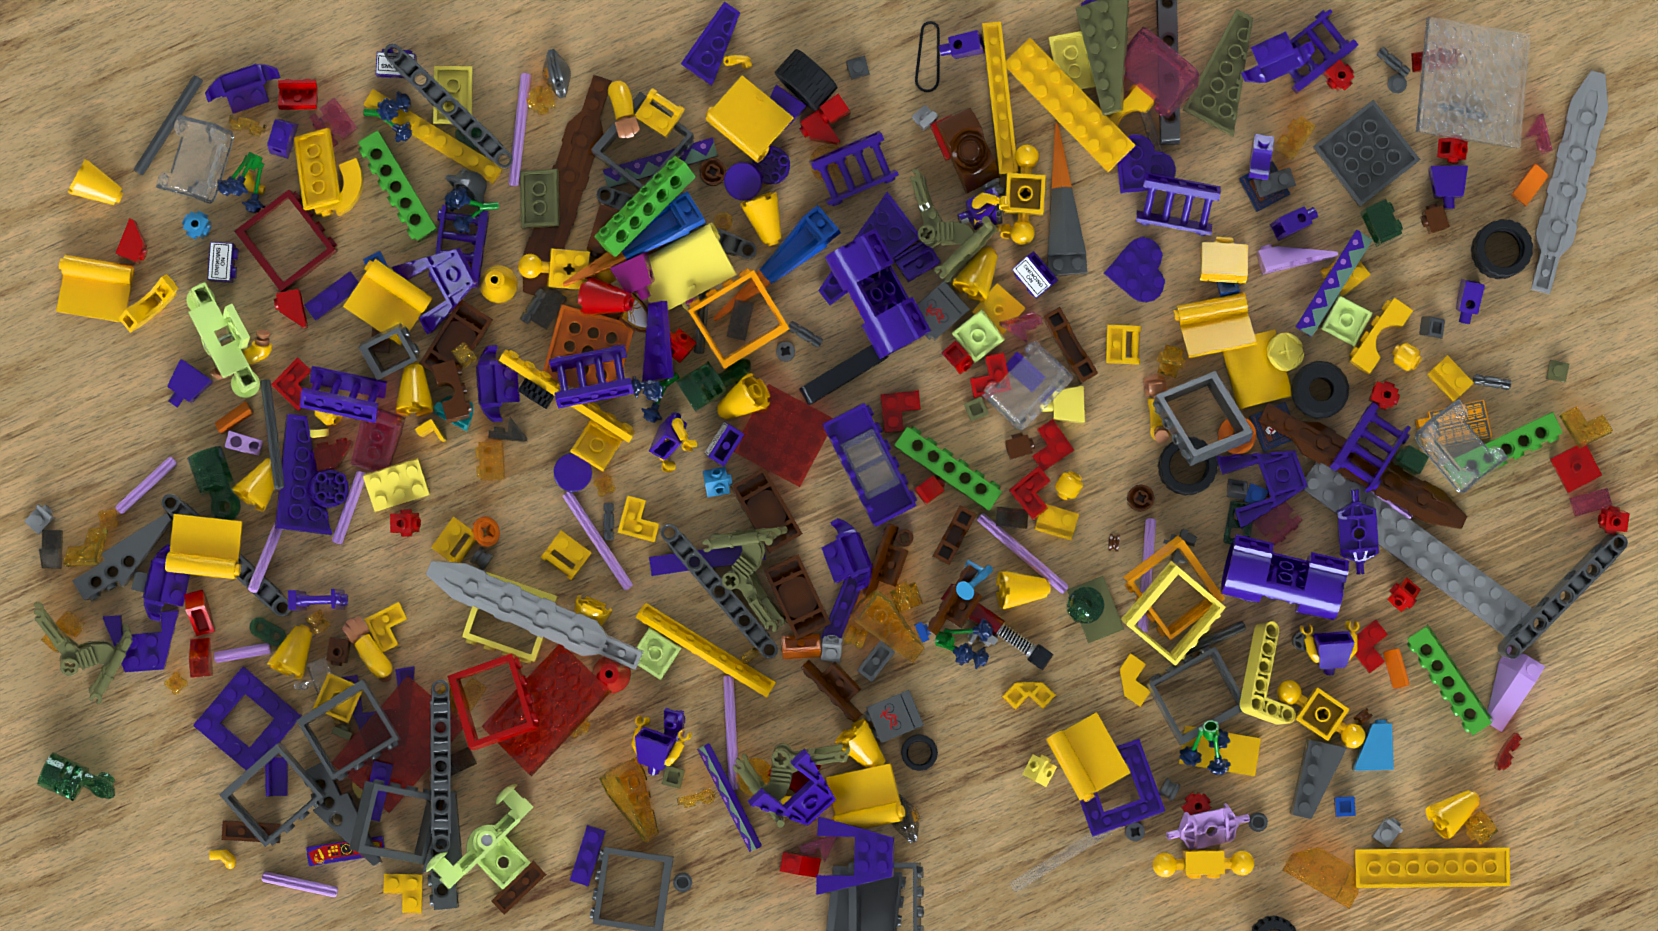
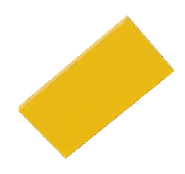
(317, 169)
(1240, 752)

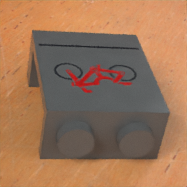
(941, 309)
(893, 716)

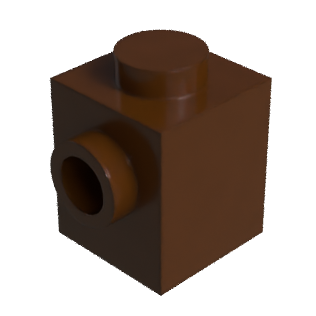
(1434, 218)
(1019, 446)
(338, 651)

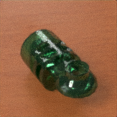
(713, 383)
(215, 478)
(1079, 610)
(69, 778)

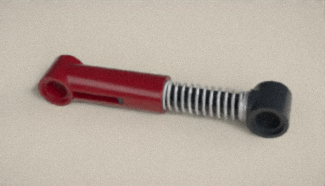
(1036, 653)

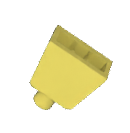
(1068, 405)

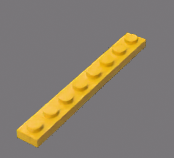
(999, 97)
(441, 141)
(546, 382)
(705, 649)

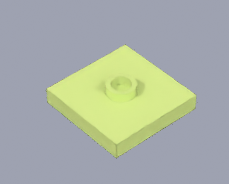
(1346, 320)
(978, 335)
(657, 653)

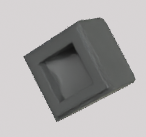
(1432, 327)
(139, 581)

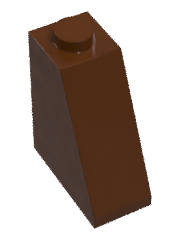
(603, 216)

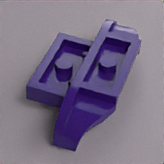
(1277, 58)
(243, 86)
(495, 384)
(848, 555)
(163, 586)

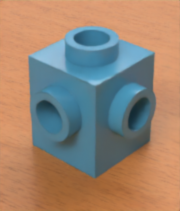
(203, 227)
(717, 481)

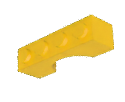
(1136, 101)
(1366, 355)

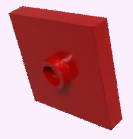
(1575, 467)

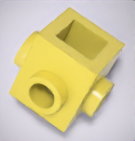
(1040, 769)

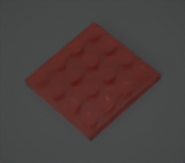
(784, 436)

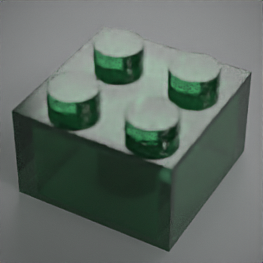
(1381, 222)

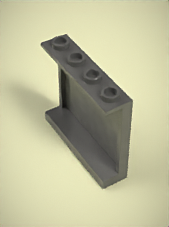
(878, 904)

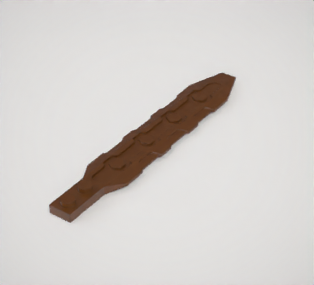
(574, 168)
(1396, 485)

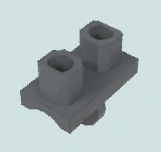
(1189, 539)

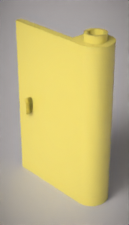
(689, 261)

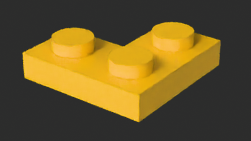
(633, 525)
(381, 624)
(410, 885)

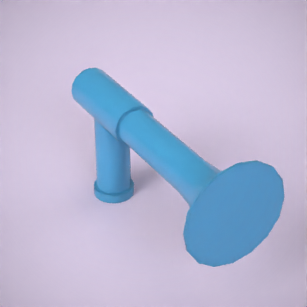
(965, 589)

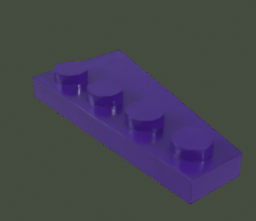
(711, 46)
(657, 351)

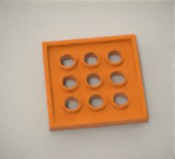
(562, 335)

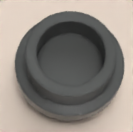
(1397, 84)
(1258, 822)
(682, 882)

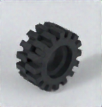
(535, 393)

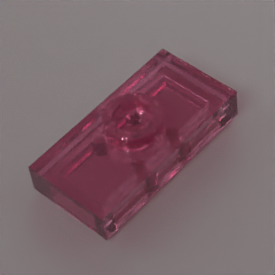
(1590, 502)

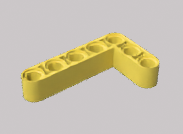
(1256, 680)

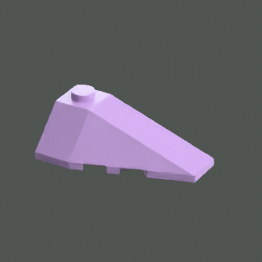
(1281, 258)
(1511, 686)

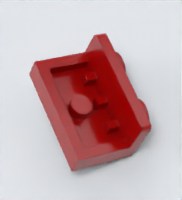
(297, 94)

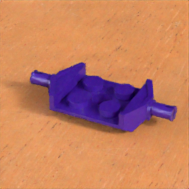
(1349, 519)

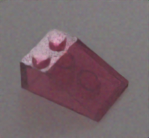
(378, 441)

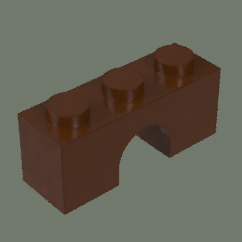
(448, 375)
(954, 535)

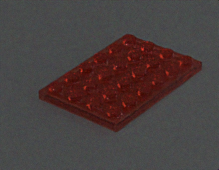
(562, 697)
(410, 715)

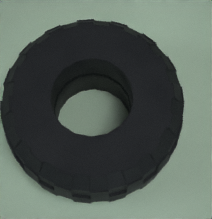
(1338, 385)

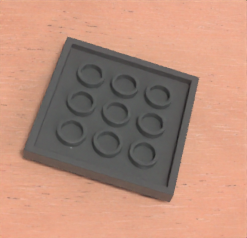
(1366, 153)

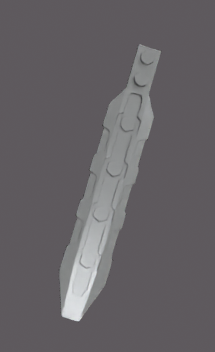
(1570, 176)
(530, 612)

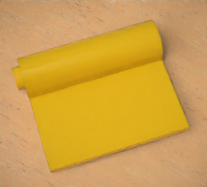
(748, 118)
(94, 288)
(386, 299)
(1215, 325)
(1253, 375)
(205, 546)
(1088, 756)
(866, 797)

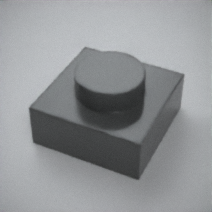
(857, 67)
(1237, 489)

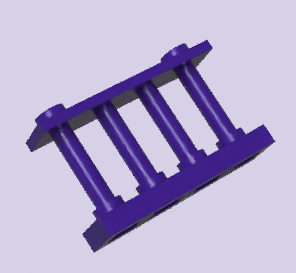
(1329, 57)
(856, 149)
(1173, 186)
(478, 239)
(596, 392)
(339, 404)
(1351, 445)
(300, 601)

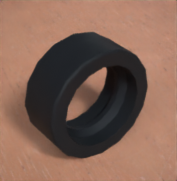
(923, 738)

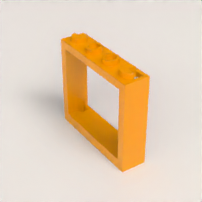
(755, 343)
(1193, 614)

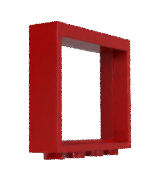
(464, 711)

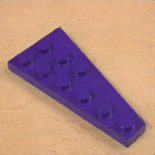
(894, 231)
(294, 504)

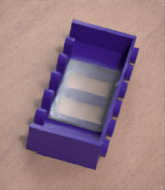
(870, 464)

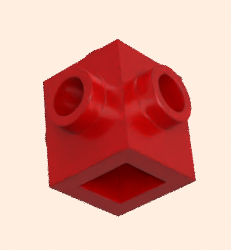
(1344, 71)
(1452, 149)
(681, 345)
(1378, 391)
(1613, 520)
(405, 522)
(1403, 594)
(1192, 799)

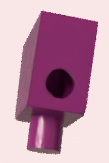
(635, 275)

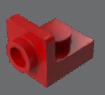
(958, 357)

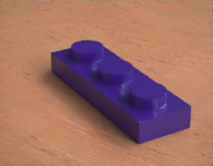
(332, 296)
(382, 772)
(587, 855)

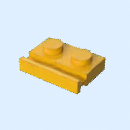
(1450, 378)
(1057, 522)

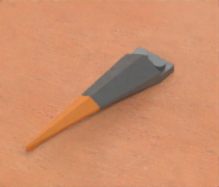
(1065, 241)

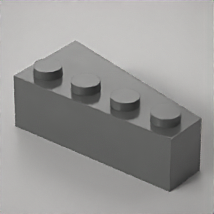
(1314, 776)

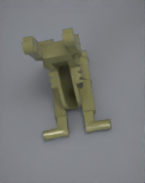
(948, 232)
(743, 572)
(85, 654)
(782, 770)

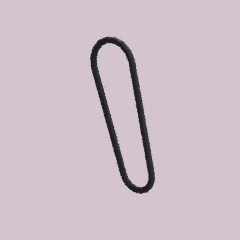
(938, 57)

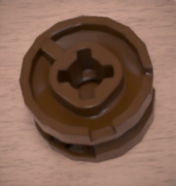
(712, 172)
(1140, 498)

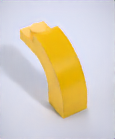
(351, 191)
(150, 304)

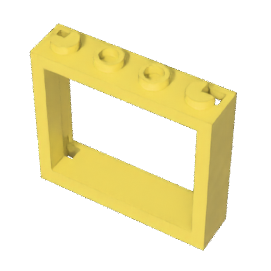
(1151, 595)
(491, 645)

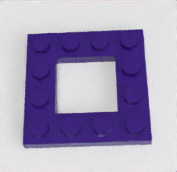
(211, 720)
(1148, 805)

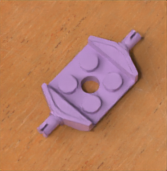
(1194, 828)

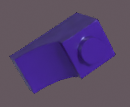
(1261, 156)

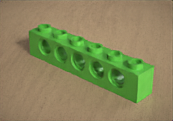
(376, 142)
(645, 206)
(1547, 423)
(985, 500)
(1470, 724)

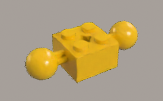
(1025, 157)
(531, 266)
(1290, 693)
(1203, 862)

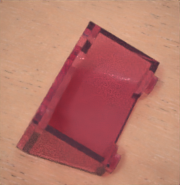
(1159, 72)

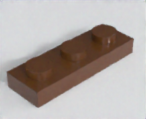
(240, 832)
(519, 887)

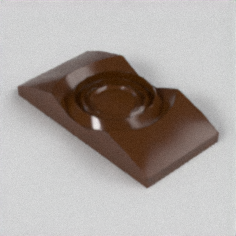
(968, 150)
(462, 325)
(765, 507)
(797, 597)

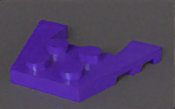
(147, 650)

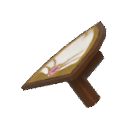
(636, 317)

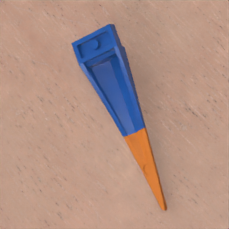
(669, 225)
(803, 242)

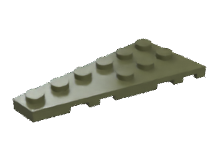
(1105, 40)
(1221, 82)

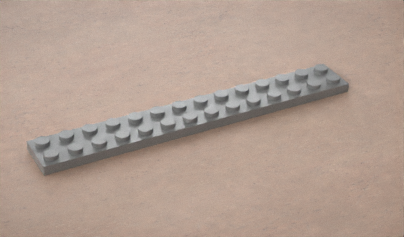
(1424, 553)

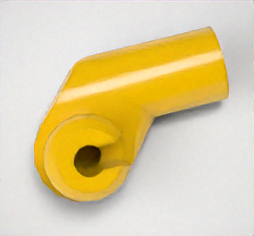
(738, 59)
(250, 184)
(225, 856)

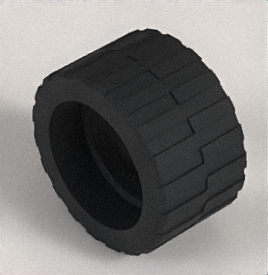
(806, 79)
(1521, 236)
(1180, 488)

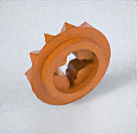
(492, 531)

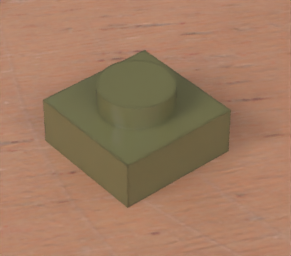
(1557, 371)
(976, 409)
(343, 731)
(673, 777)

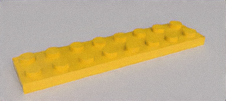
(1069, 105)
(1432, 867)

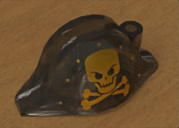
(910, 824)

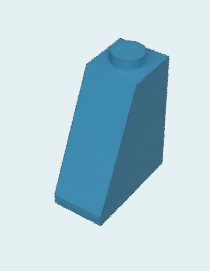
(1377, 749)

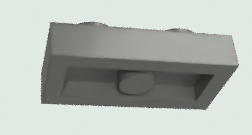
(1276, 182)
(876, 661)

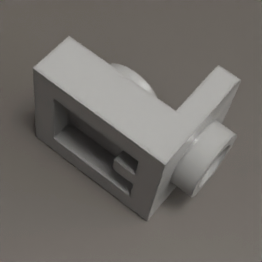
(925, 117)
(40, 518)
(991, 640)
(831, 648)
(1387, 831)

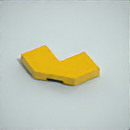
(1131, 688)
(1021, 690)

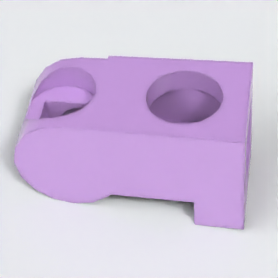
(243, 443)

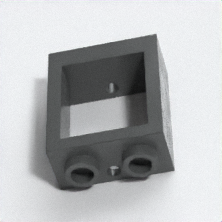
(372, 359)

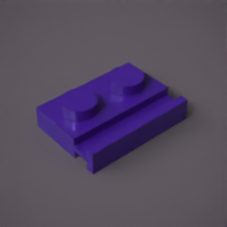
(916, 261)

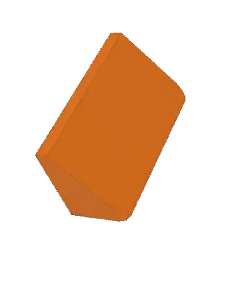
(1530, 185)
(234, 418)
(802, 648)
(1396, 668)

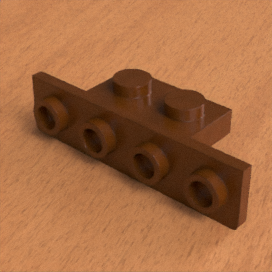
(888, 561)
(954, 607)
(836, 686)

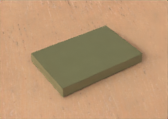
(539, 198)
(1109, 621)

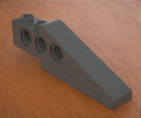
(136, 545)
(342, 805)
(454, 853)

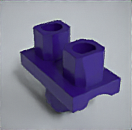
(673, 722)

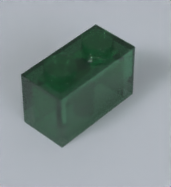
(1411, 459)

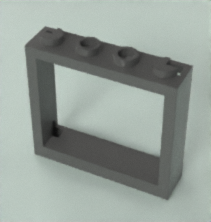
(611, 134)
(1226, 403)
(1188, 662)
(329, 705)
(244, 815)
(364, 817)
(601, 877)
(918, 893)

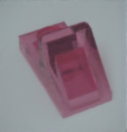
(1539, 129)
(1019, 324)
(825, 845)

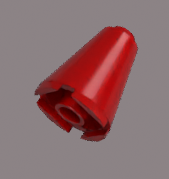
(601, 297)
(620, 677)

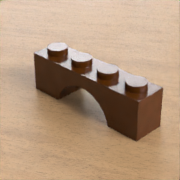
(1069, 345)

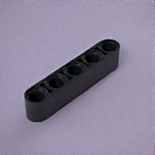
(840, 375)

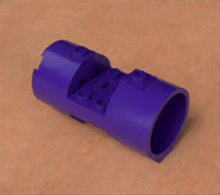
(867, 274)
(1310, 583)

